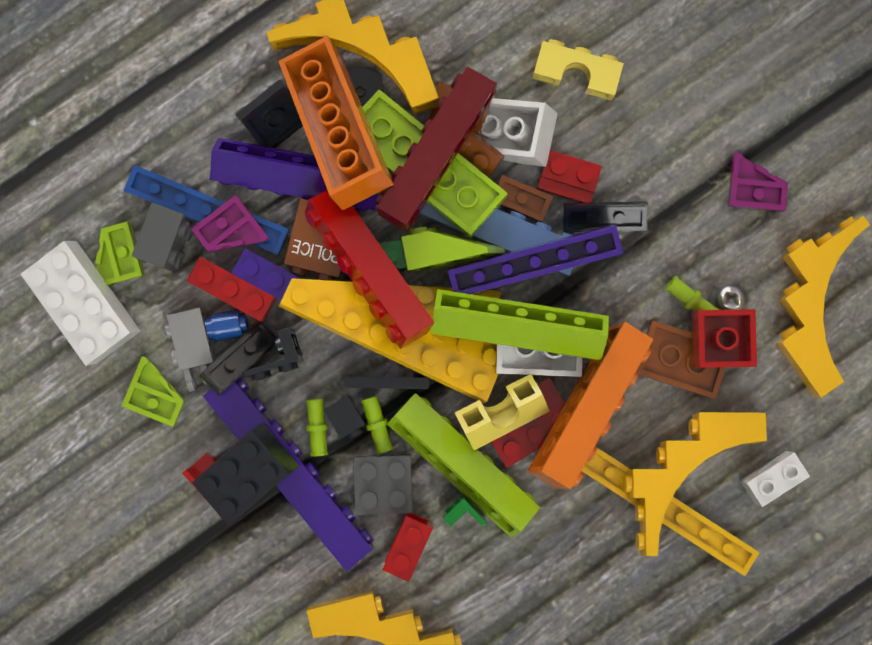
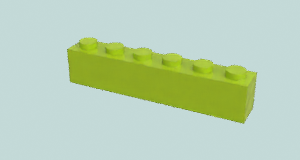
(520, 324)
(464, 467)

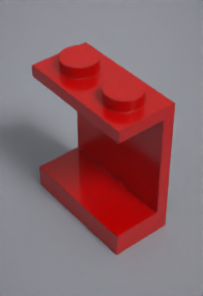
(408, 546)

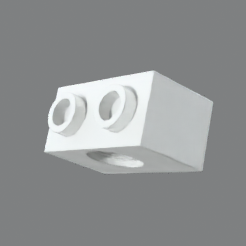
(774, 478)

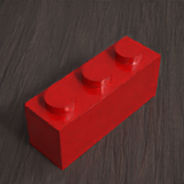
(232, 289)

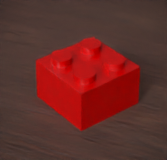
(724, 338)

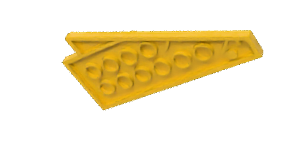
(452, 361)

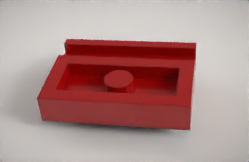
(569, 177)

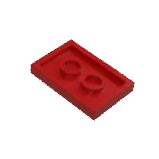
(530, 436)

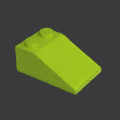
(433, 250)

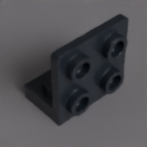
(287, 345)

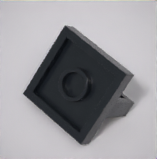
(271, 116)

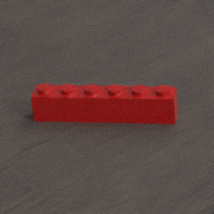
(369, 269)

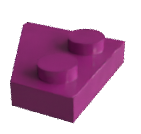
(755, 187)
(229, 227)

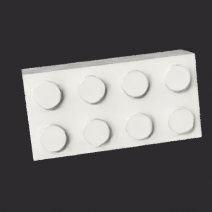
(80, 302)

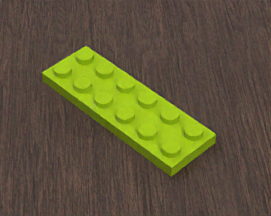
(463, 193)

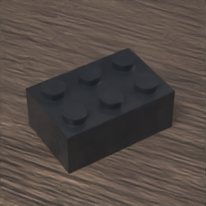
(245, 474)

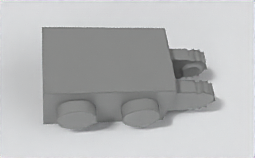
(190, 343)

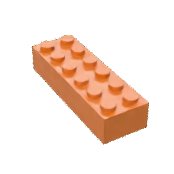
(335, 123)
(590, 408)

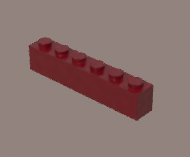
(436, 149)

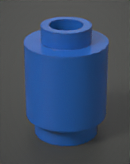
(226, 325)

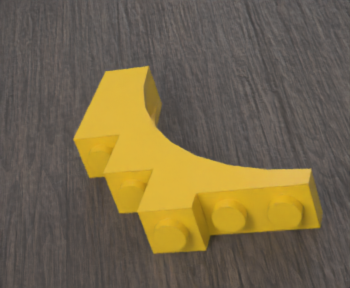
(367, 38)
(812, 266)
(677, 459)
(361, 617)

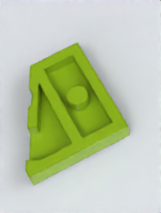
(115, 254)
(153, 395)

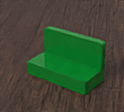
(459, 508)

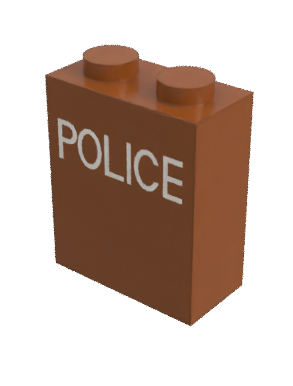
(307, 250)

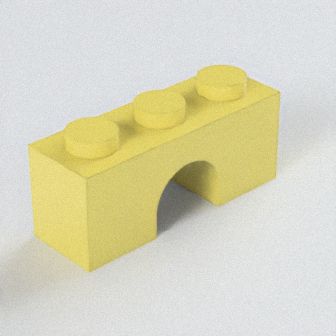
(601, 72)
(520, 407)

